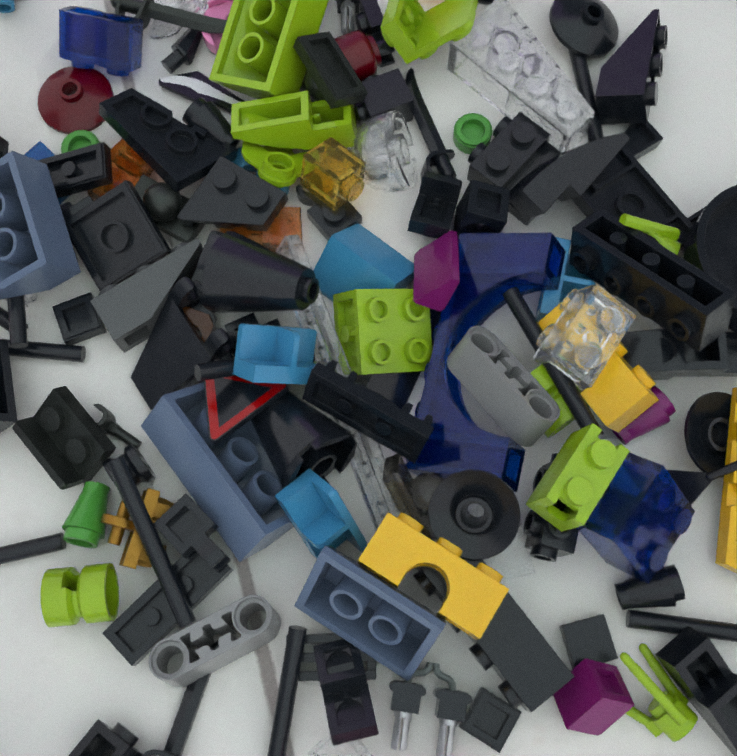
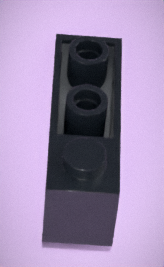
(628, 77)

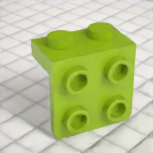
(421, 33)

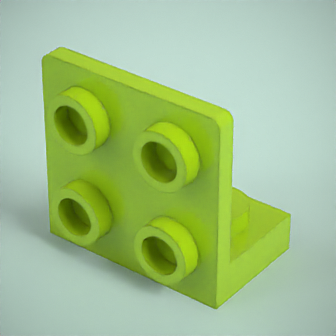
(383, 330)

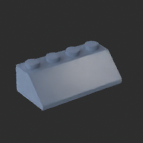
(226, 479)

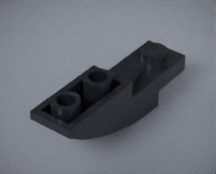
(667, 357)

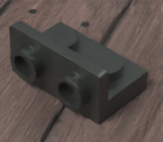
(65, 439)

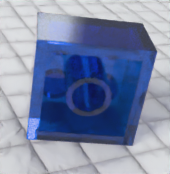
(638, 518)

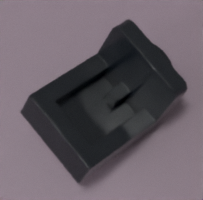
(435, 205)

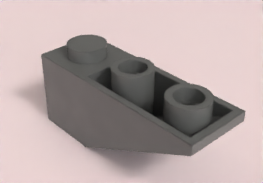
(136, 303)

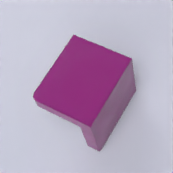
(593, 697)

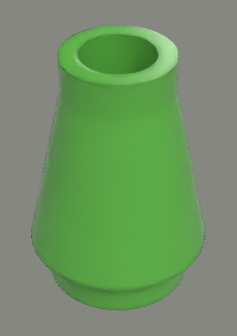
(84, 523)

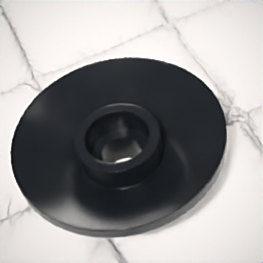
(584, 26)
(708, 430)
(475, 536)

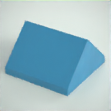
(360, 261)

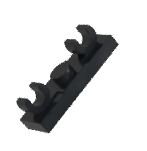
(367, 411)

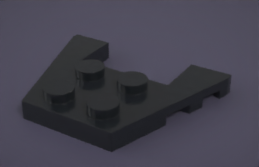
(631, 190)

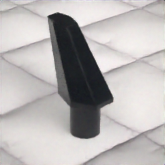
(183, 50)

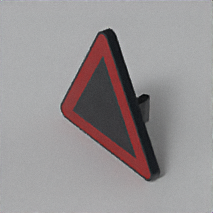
(235, 402)

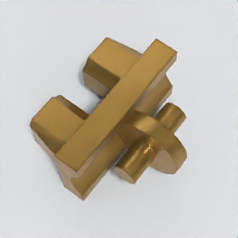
(134, 552)

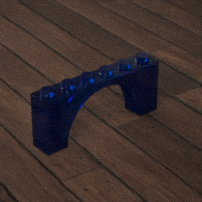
(486, 270)

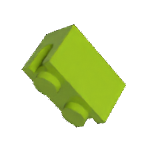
(577, 478)

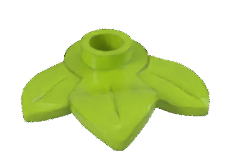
(274, 164)

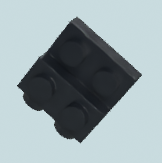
(511, 155)

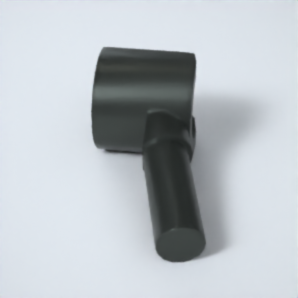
(109, 425)

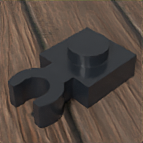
(369, 22)
(324, 217)

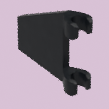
(176, 347)

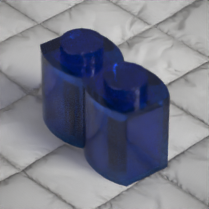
(100, 39)

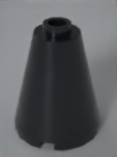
(251, 277)
(301, 439)

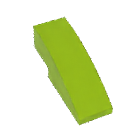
(292, 122)

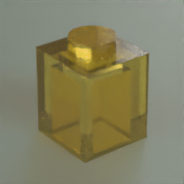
(333, 173)

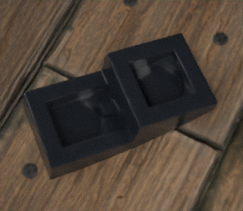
(345, 692)

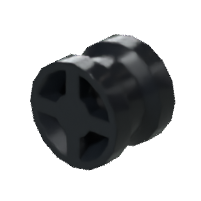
(136, 463)

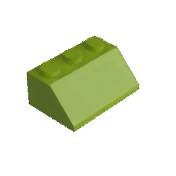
(258, 46)

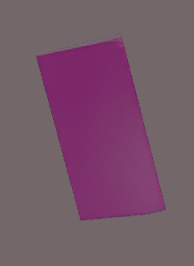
(436, 272)

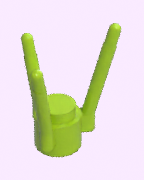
(668, 707)

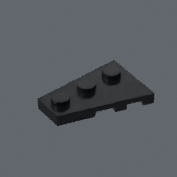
(167, 145)

